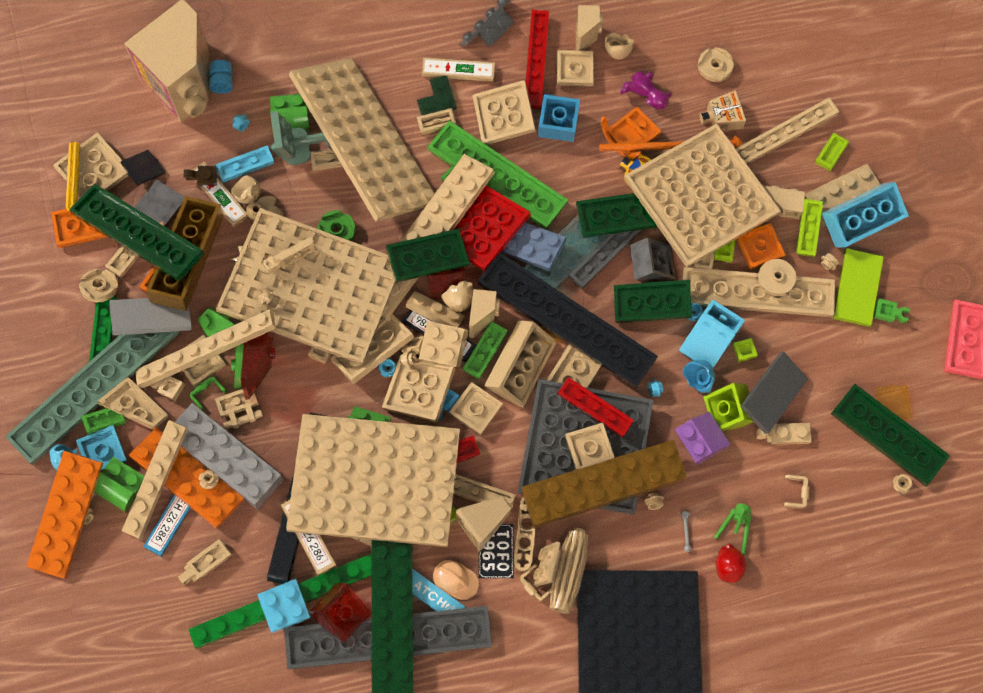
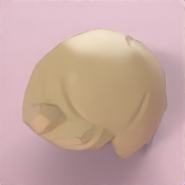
(618, 46)
(246, 190)
(459, 297)

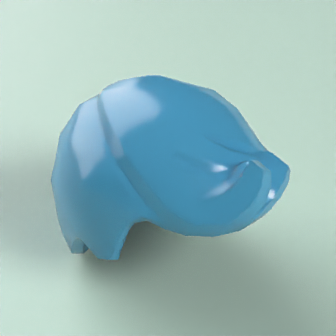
(700, 375)

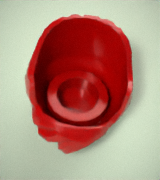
(730, 564)

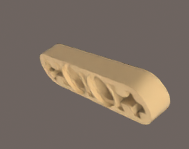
(523, 533)

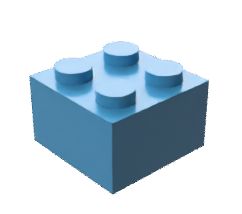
(558, 118)

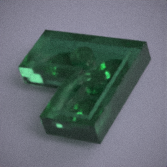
(441, 99)

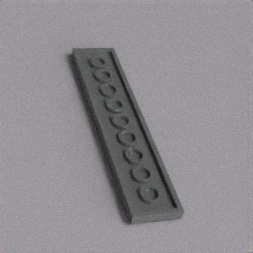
(432, 634)

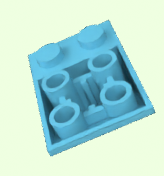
(712, 334)

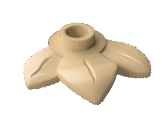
(266, 203)

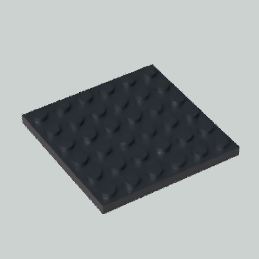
(639, 632)

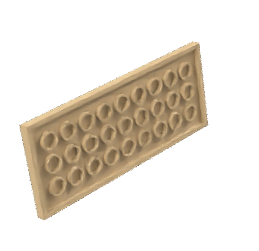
(363, 138)

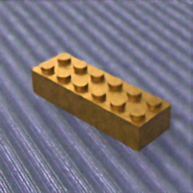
(197, 223)

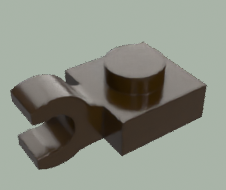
(205, 175)

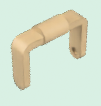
(804, 491)
(529, 588)

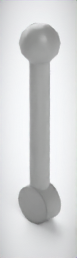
(685, 515)

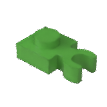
(888, 311)

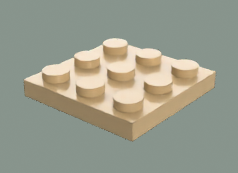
(504, 113)
(96, 165)
(419, 389)

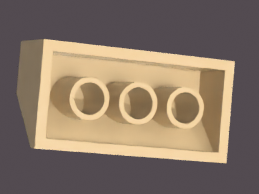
(520, 363)

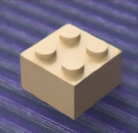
(443, 344)

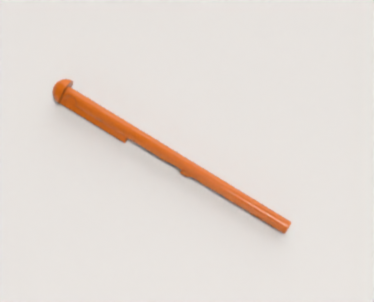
(736, 142)

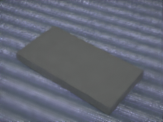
(774, 392)

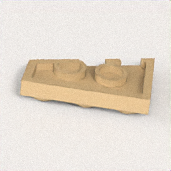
(134, 404)

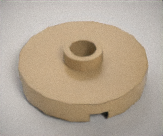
(715, 57)
(98, 285)
(773, 285)

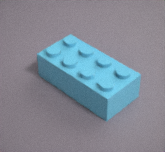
(865, 214)

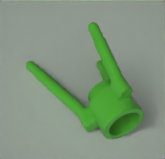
(741, 516)

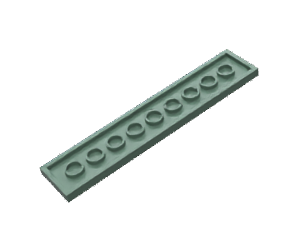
(81, 393)

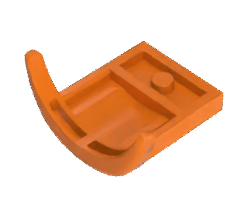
(631, 128)

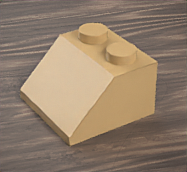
(588, 26)
(483, 311)

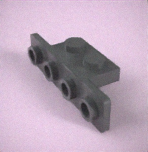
(491, 26)

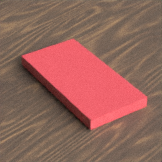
(965, 340)

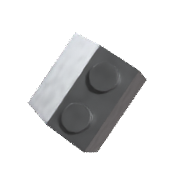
(652, 261)

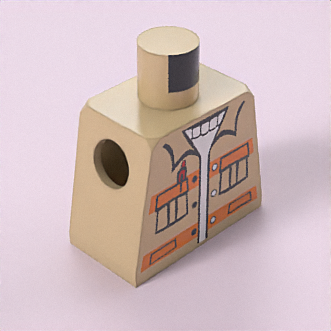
(725, 112)

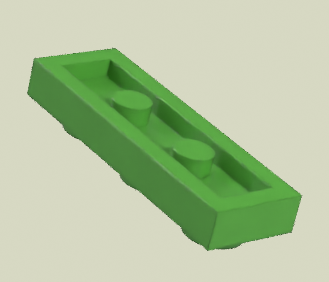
(485, 350)

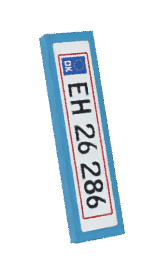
(167, 526)

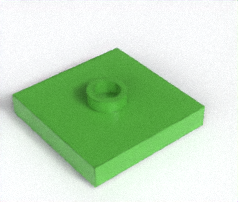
(236, 365)

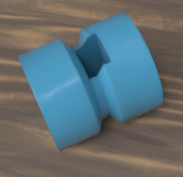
(221, 76)

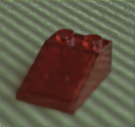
(256, 362)

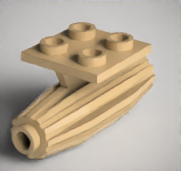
(563, 569)

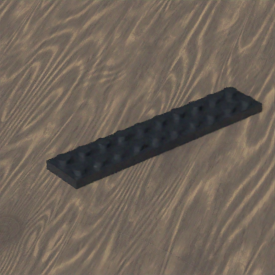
(568, 320)

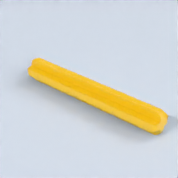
(73, 174)

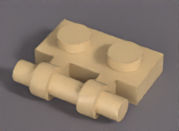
(235, 402)

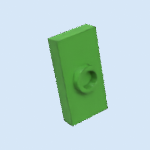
(102, 419)

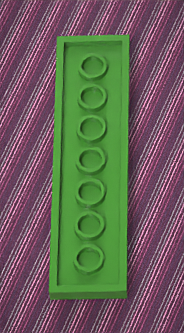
(508, 178)

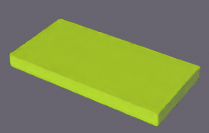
(858, 287)

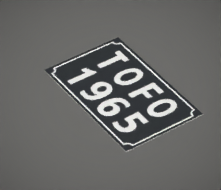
(497, 556)

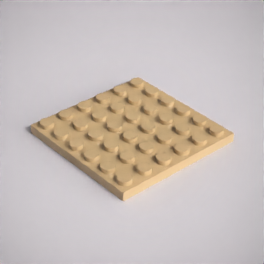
(701, 195)

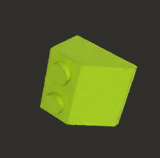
(725, 406)

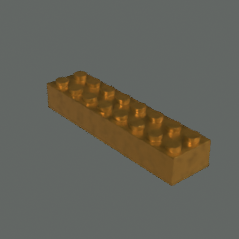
(603, 483)

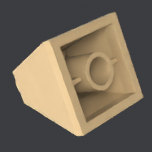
(483, 519)

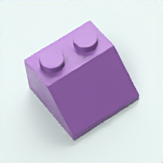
(702, 437)

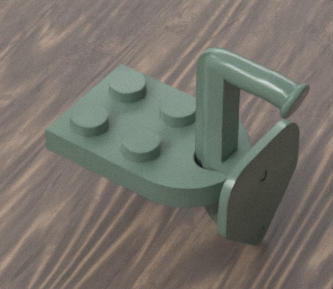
(290, 143)

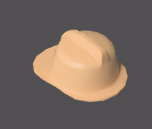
(455, 579)

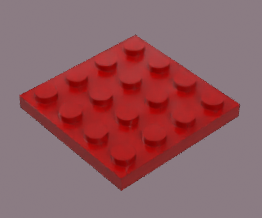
(490, 226)

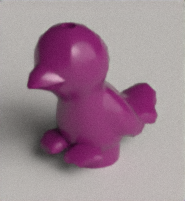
(644, 86)

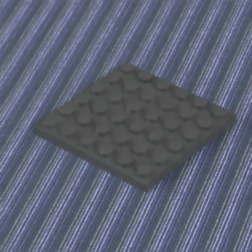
(553, 417)

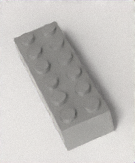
(228, 457)

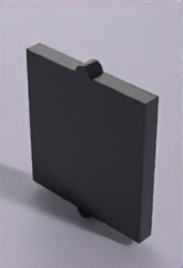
(142, 167)

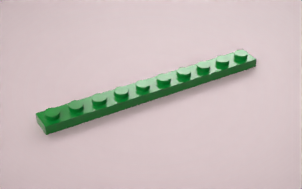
(253, 613)

